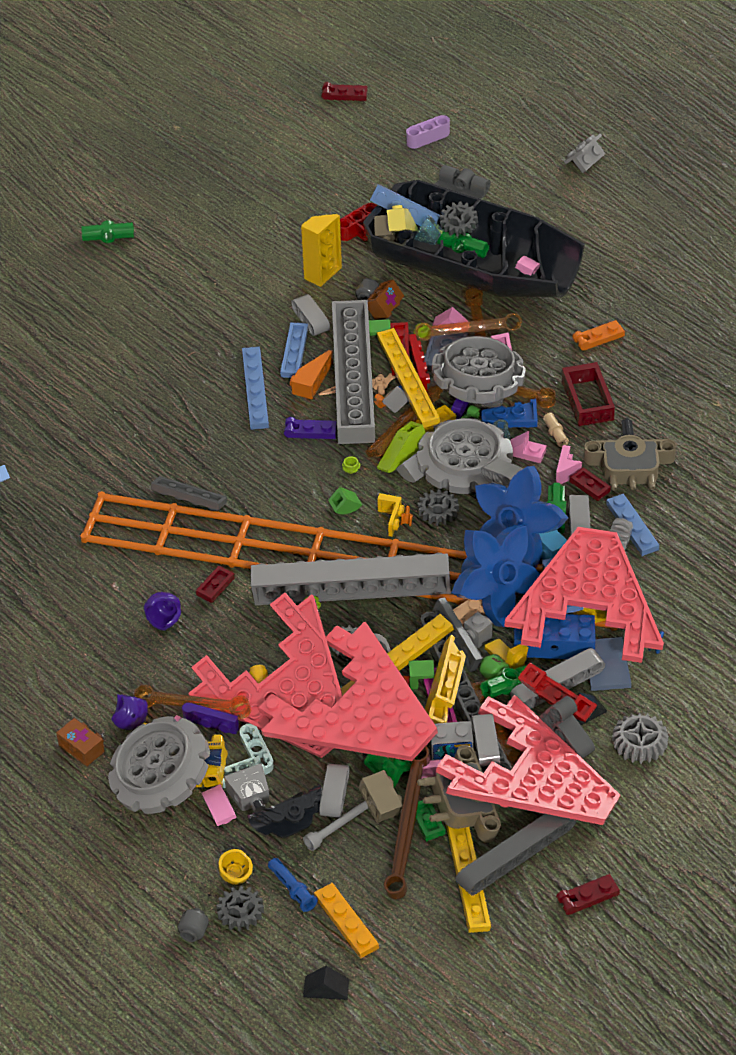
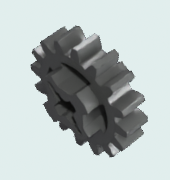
(458, 219)
(438, 507)
(240, 908)

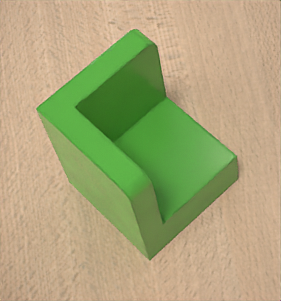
(377, 326)
(420, 670)

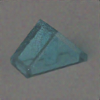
(429, 231)

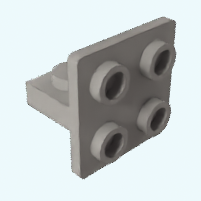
(586, 153)

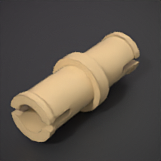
(555, 429)

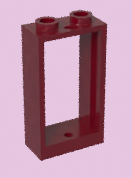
(586, 373)

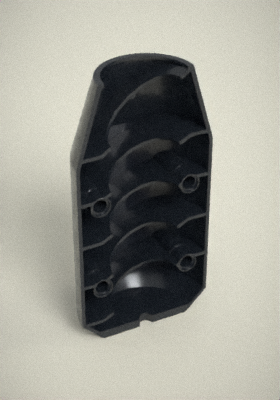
(509, 238)

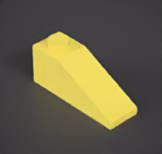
(400, 219)

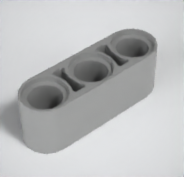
(310, 313)
(500, 472)
(485, 739)
(334, 790)

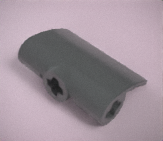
(463, 182)

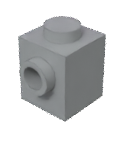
(479, 629)

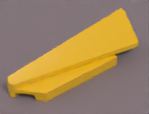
(445, 682)

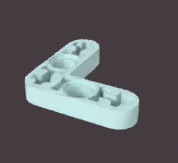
(254, 756)

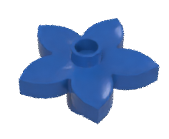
(520, 506)
(495, 571)

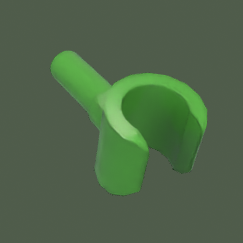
(472, 412)

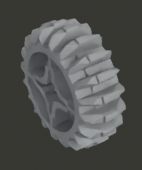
(629, 743)

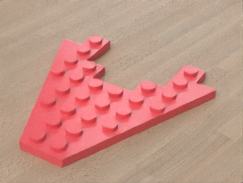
(590, 574)
(298, 682)
(372, 717)
(544, 779)

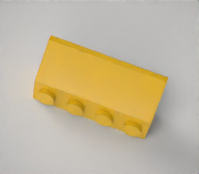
(321, 248)

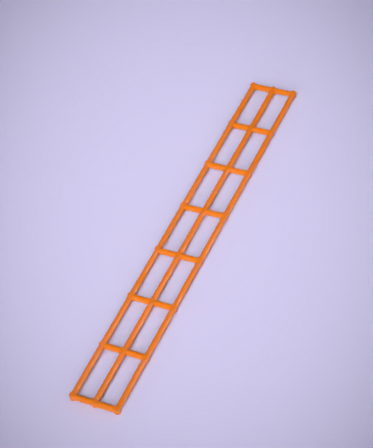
(240, 540)

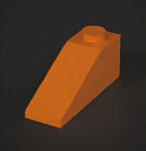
(310, 376)

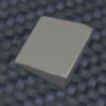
(395, 399)

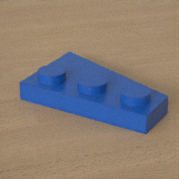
(516, 416)

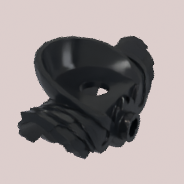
(288, 816)

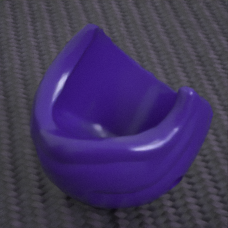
(162, 610)
(129, 712)

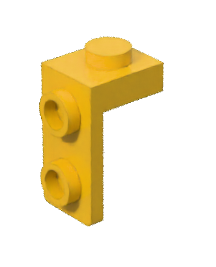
(391, 505)
(514, 657)

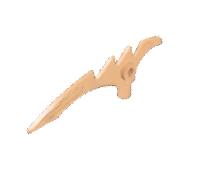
(378, 383)

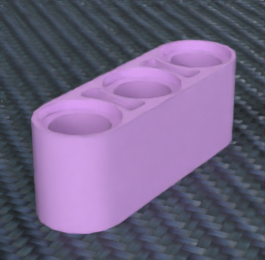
(428, 131)

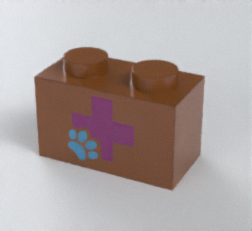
(384, 299)
(80, 741)

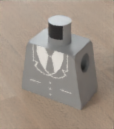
(248, 788)

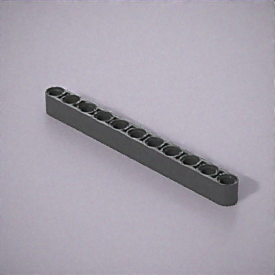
(466, 698)

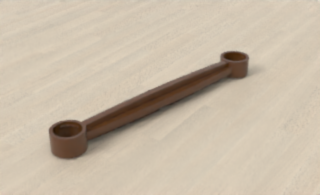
(406, 827)

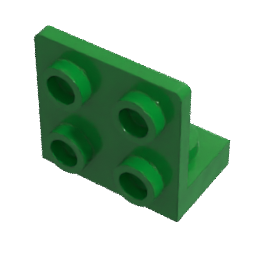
(392, 766)

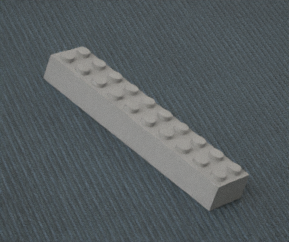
(353, 372)
(352, 578)

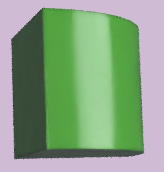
(344, 501)

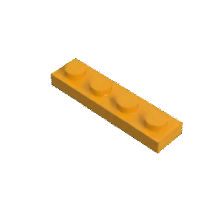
(346, 920)

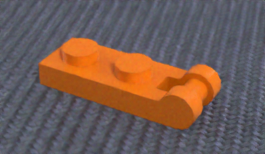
(598, 335)

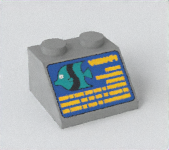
(449, 738)

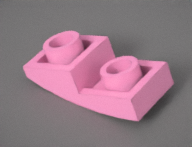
(527, 265)
(219, 805)

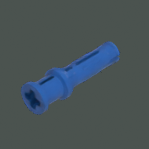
(297, 890)

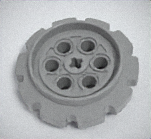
(478, 370)
(459, 451)
(159, 765)

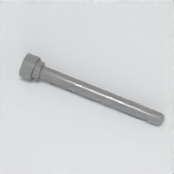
(314, 839)

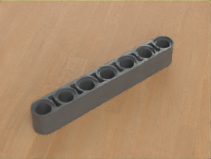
(512, 852)

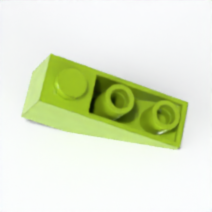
(402, 447)

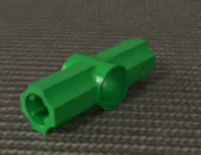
(107, 231)
(469, 243)
(556, 496)
(503, 683)

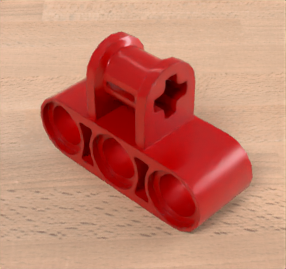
(352, 224)

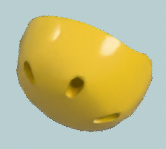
(234, 873)

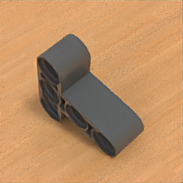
(564, 724)

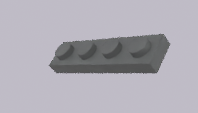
(189, 493)
(462, 639)

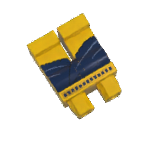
(216, 762)

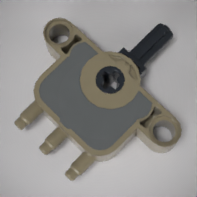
(630, 458)
(460, 811)

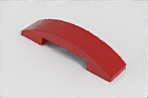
(552, 692)

